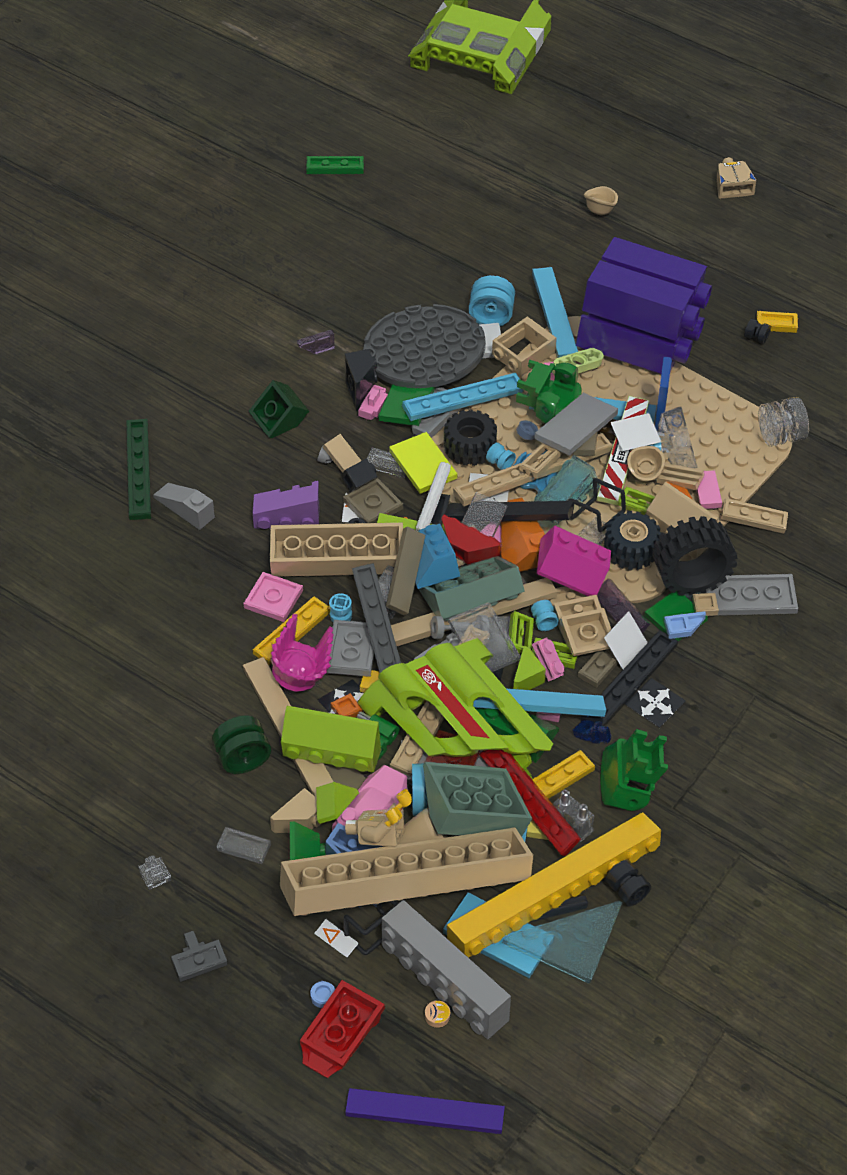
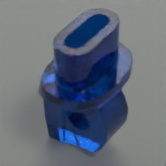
(592, 731)

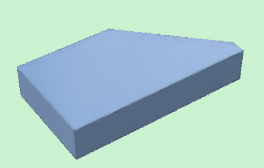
(683, 624)

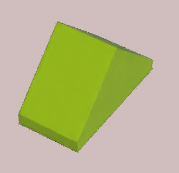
(529, 672)
(333, 800)

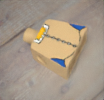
(734, 179)

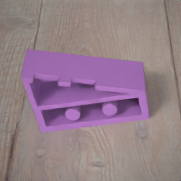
(288, 507)

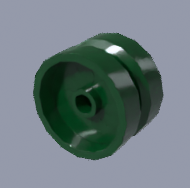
(241, 744)

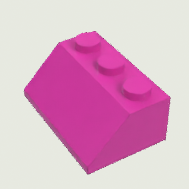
(573, 561)

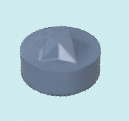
(527, 430)

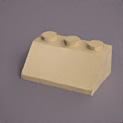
(672, 506)

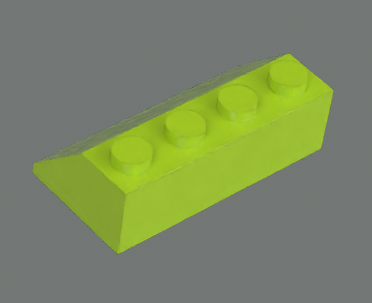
(331, 739)

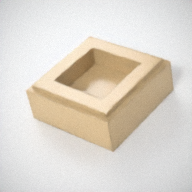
(705, 602)

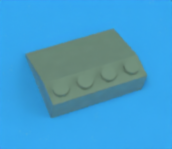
(478, 584)
(473, 799)

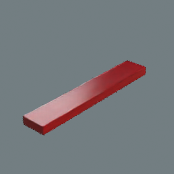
(540, 808)

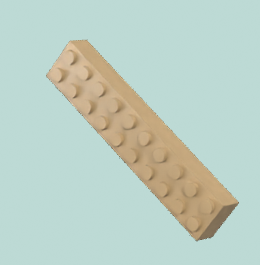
(405, 871)

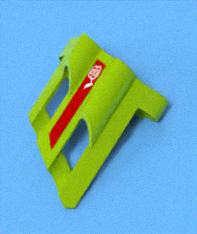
(452, 681)

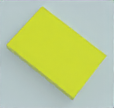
(420, 460)

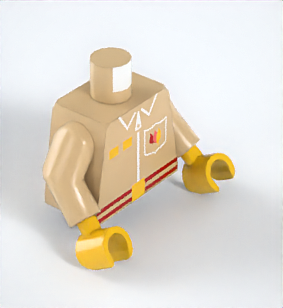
(381, 826)

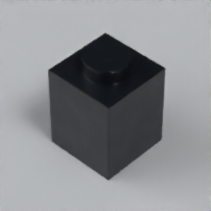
(359, 475)

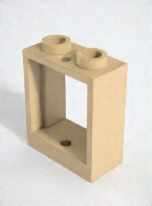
(531, 331)

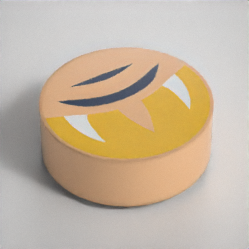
(437, 1014)

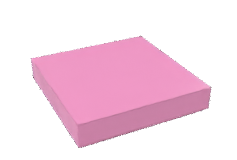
(273, 596)

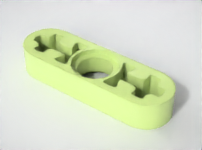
(589, 359)

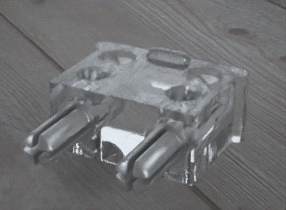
(575, 814)

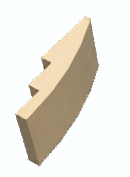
(581, 621)

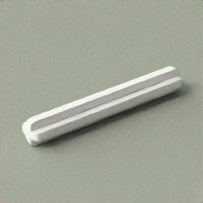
(433, 496)

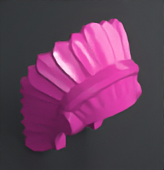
(297, 664)

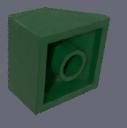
(278, 409)

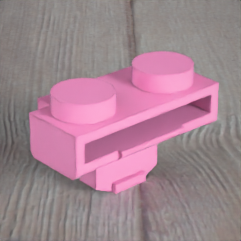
(373, 403)
(549, 658)

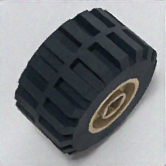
(631, 539)

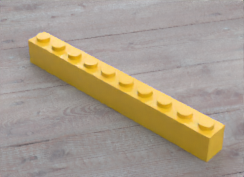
(553, 885)

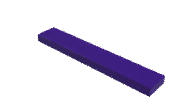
(425, 1111)

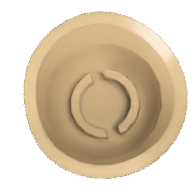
(601, 200)
(646, 462)

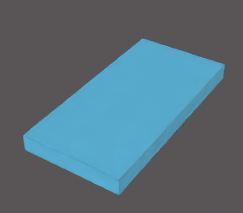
(498, 951)

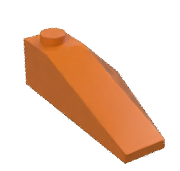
(521, 542)

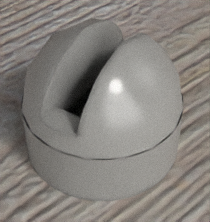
(324, 457)

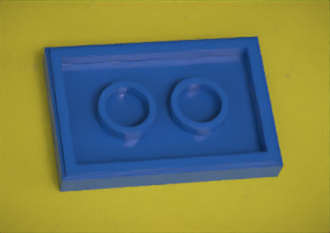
(663, 390)

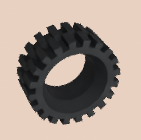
(700, 572)

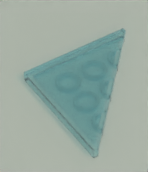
(570, 942)

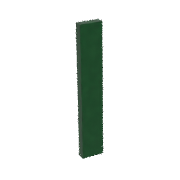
(138, 469)

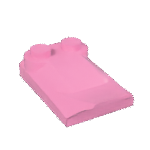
(375, 793)

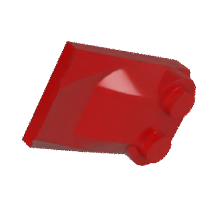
(339, 1029)

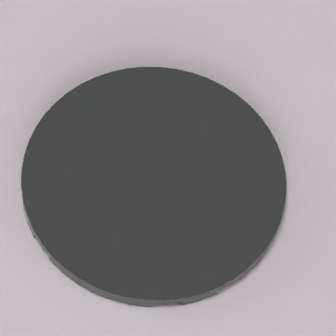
(425, 346)

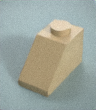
(299, 809)

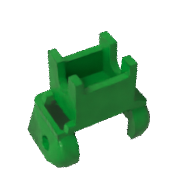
(631, 761)

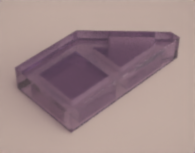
(318, 343)

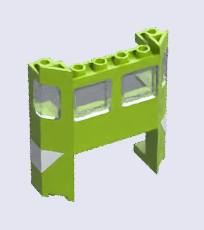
(483, 41)

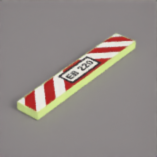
(617, 466)

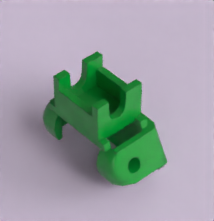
(546, 395)

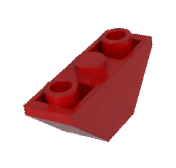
(468, 542)

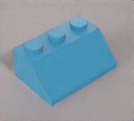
(437, 559)

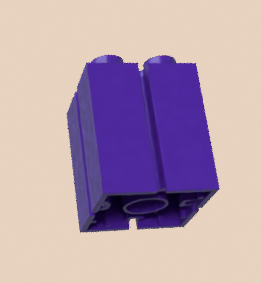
(643, 306)

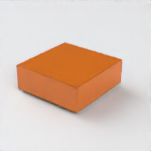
(346, 706)

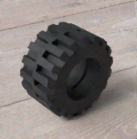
(465, 425)

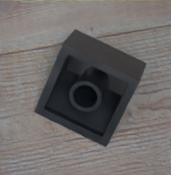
(360, 375)

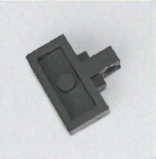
(198, 958)

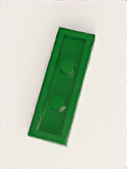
(335, 164)

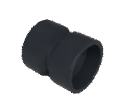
(626, 881)

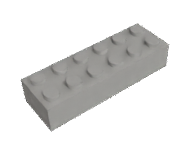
(445, 970)

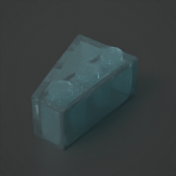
(571, 482)

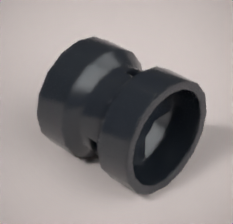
(757, 331)

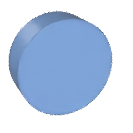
(321, 993)

